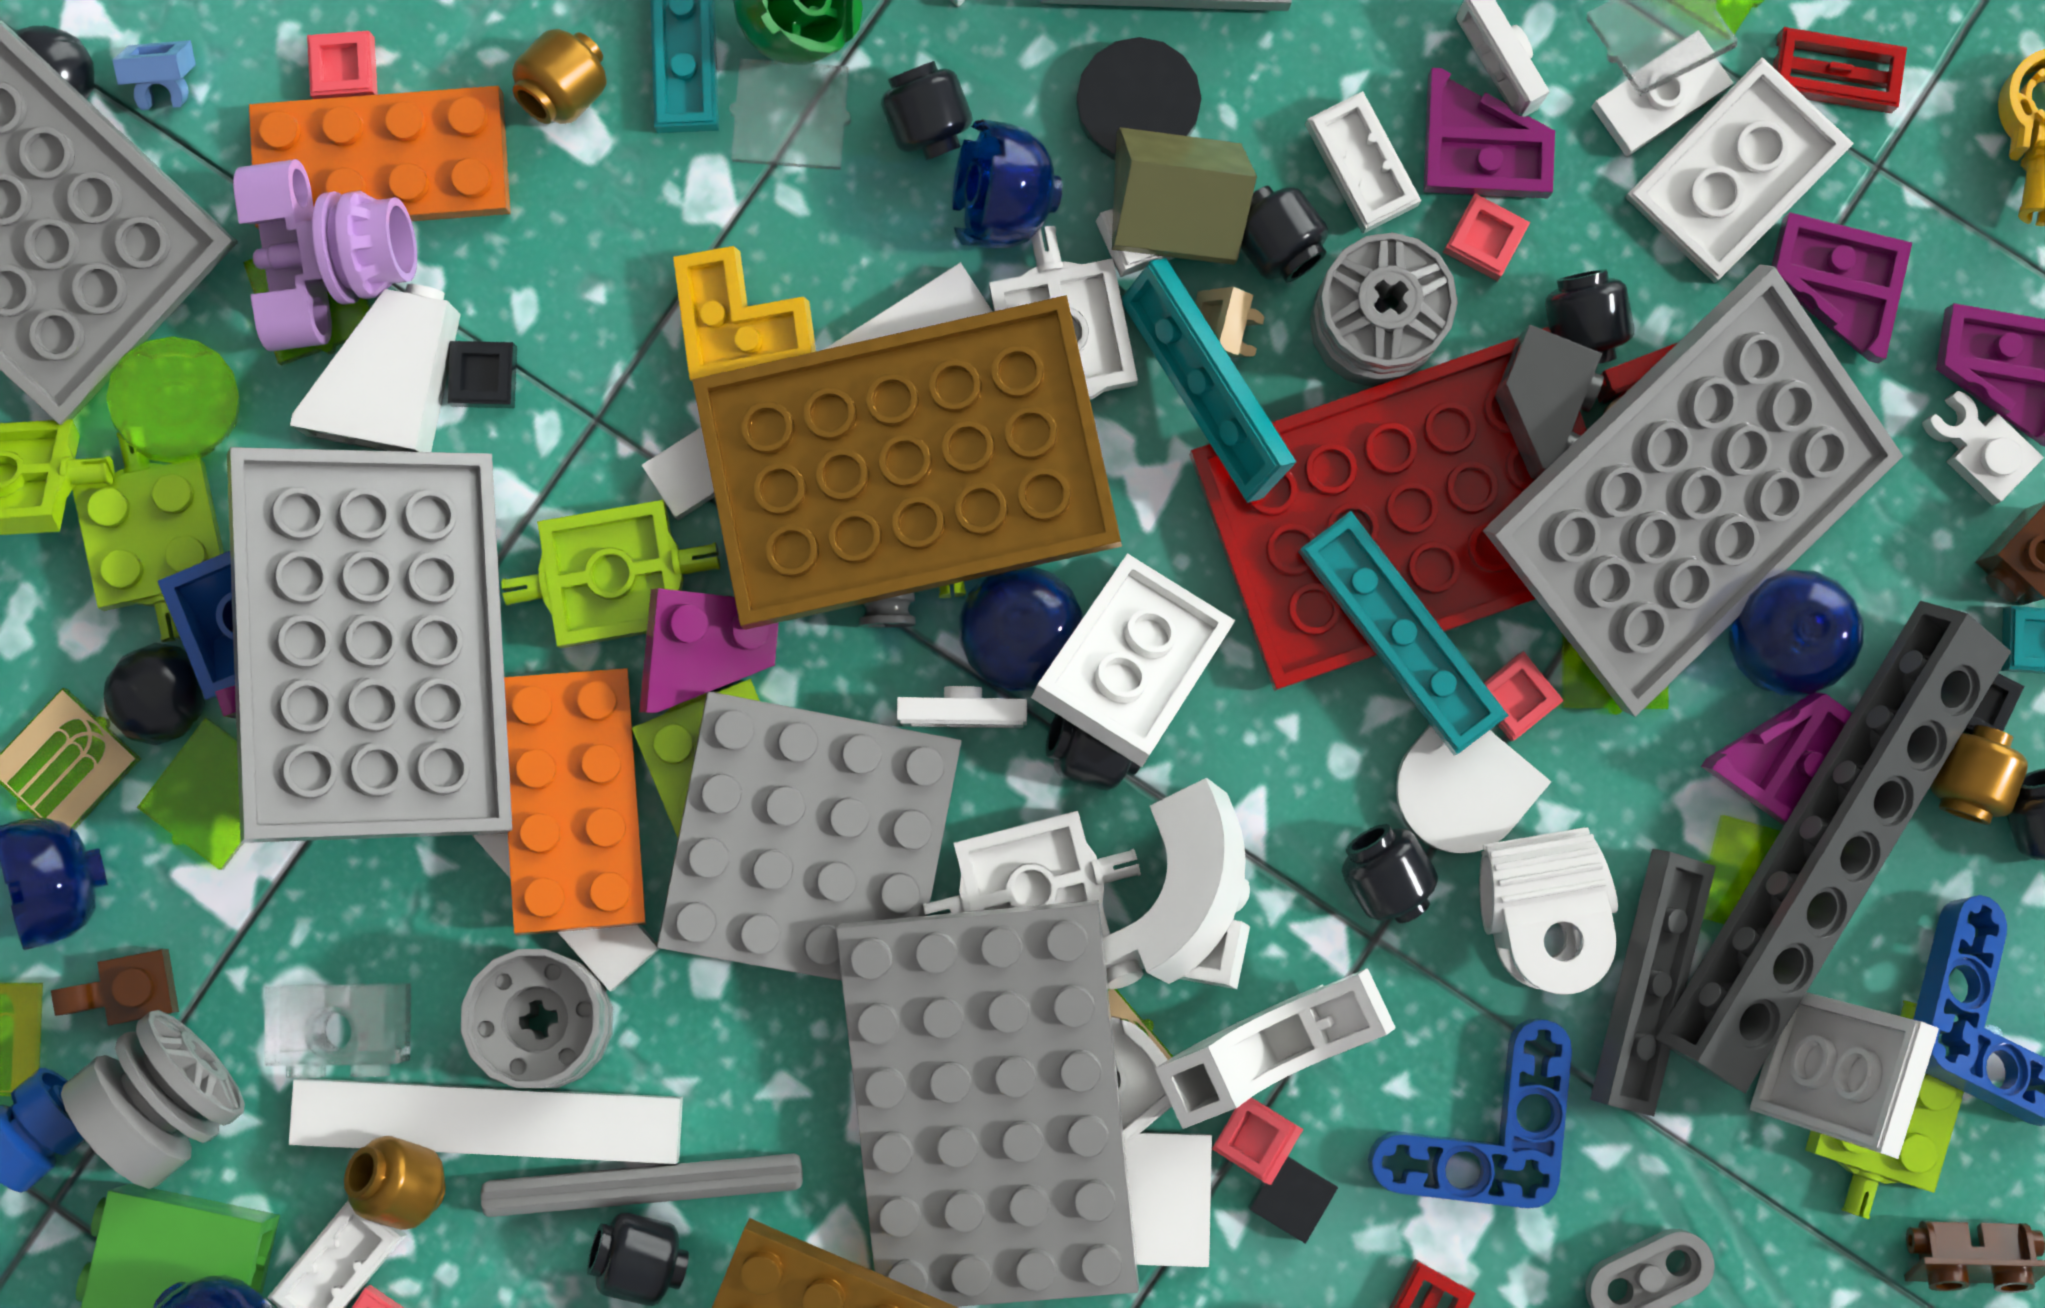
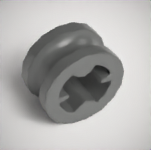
(888, 613)

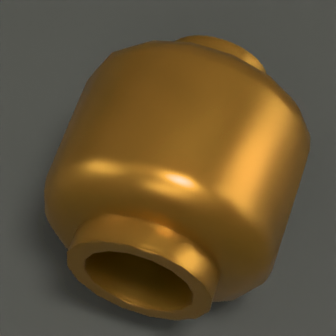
(559, 76)
(1981, 776)
(395, 1182)

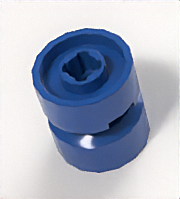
(35, 1130)

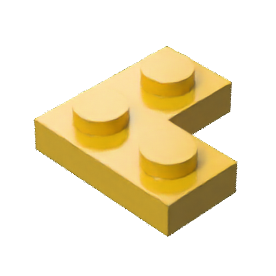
(722, 328)

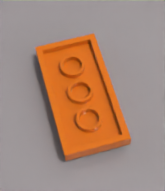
(424, 147)
(573, 803)

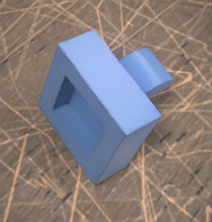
(155, 64)

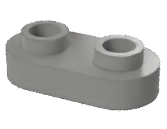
(1647, 1275)

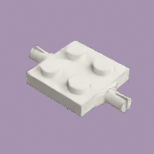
(1093, 305)
(1033, 867)

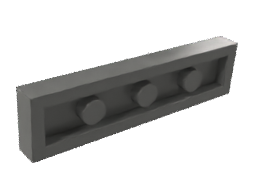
(1652, 981)

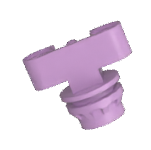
(338, 245)

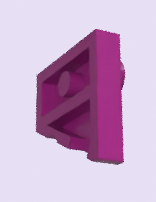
(1483, 145)
(1844, 279)
(1997, 362)
(698, 647)
(1781, 755)

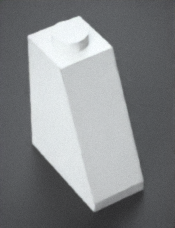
(387, 376)

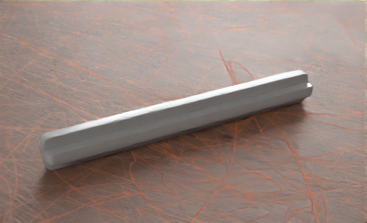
(641, 1185)

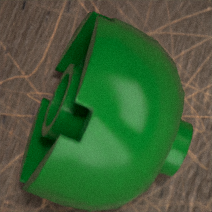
(798, 29)

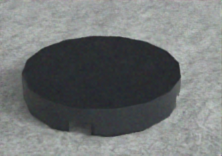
(1137, 87)

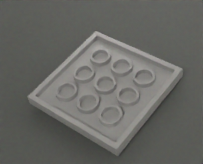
(800, 830)

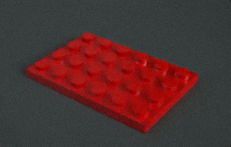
(1420, 471)

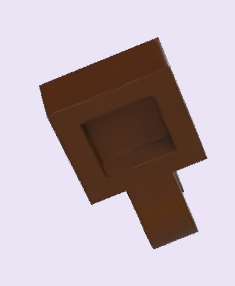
(126, 989)

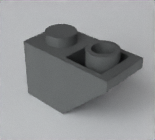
(1544, 392)

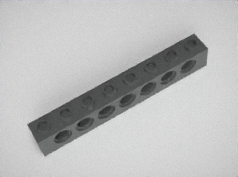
(1833, 844)

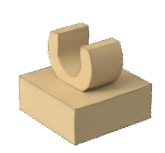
(1227, 314)

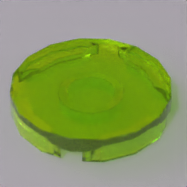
(173, 399)

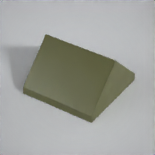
(1180, 196)

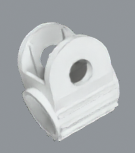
(1545, 882)

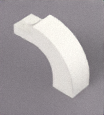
(1198, 892)
(1272, 1045)

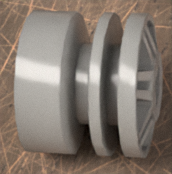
(1392, 344)
(508, 995)
(152, 1099)

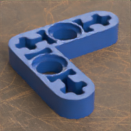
(1968, 1038)
(1514, 1143)

